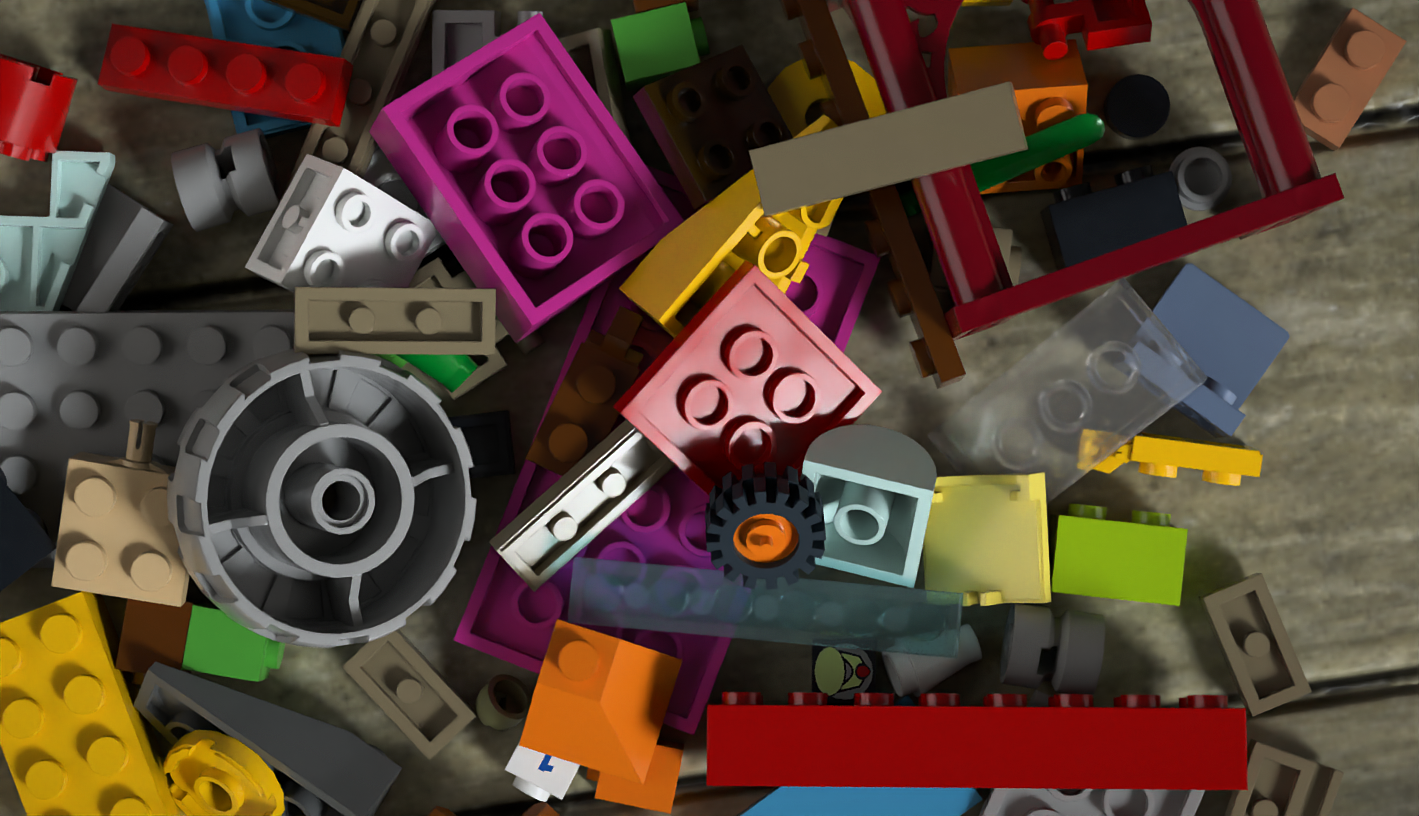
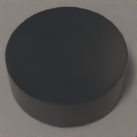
(1136, 107)

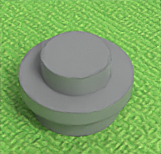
(1201, 178)

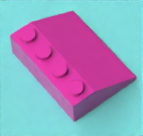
(525, 175)

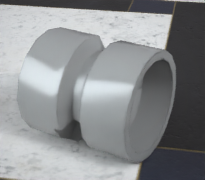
(226, 179)
(1074, 642)

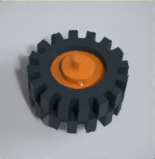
(765, 526)

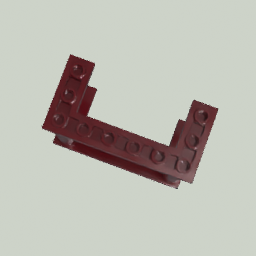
(954, 206)

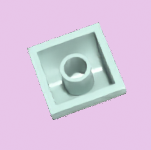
(873, 499)

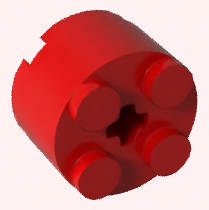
(32, 108)

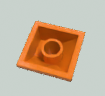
(600, 701)

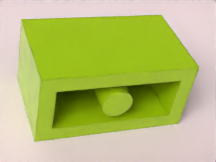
(1115, 557)

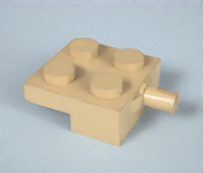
(118, 526)

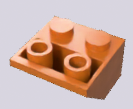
(1044, 93)

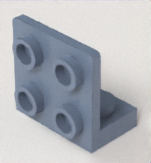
(1225, 340)

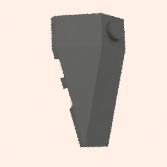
(314, 762)

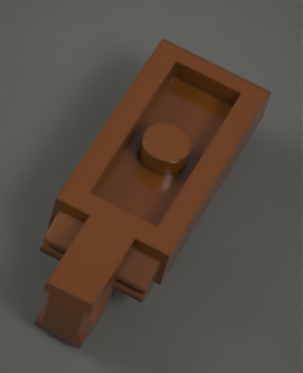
(585, 400)

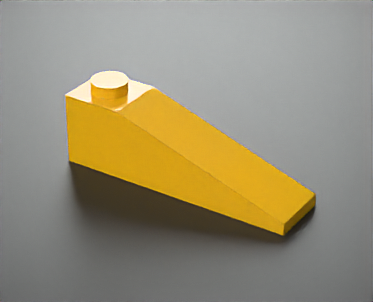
(714, 243)

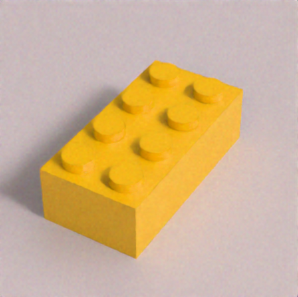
(72, 717)

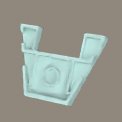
(43, 252)

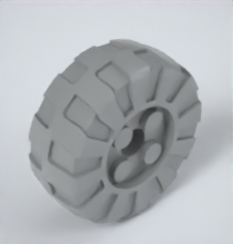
(256, 483)

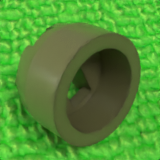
(512, 706)

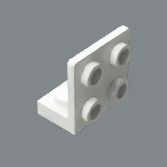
(340, 233)

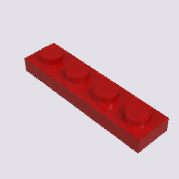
(226, 75)

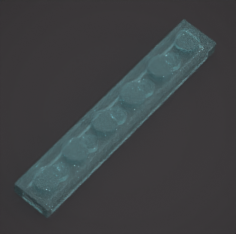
(800, 613)

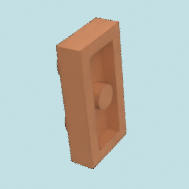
(1345, 77)

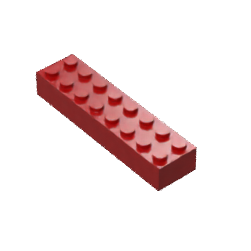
(977, 746)

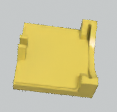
(989, 538)

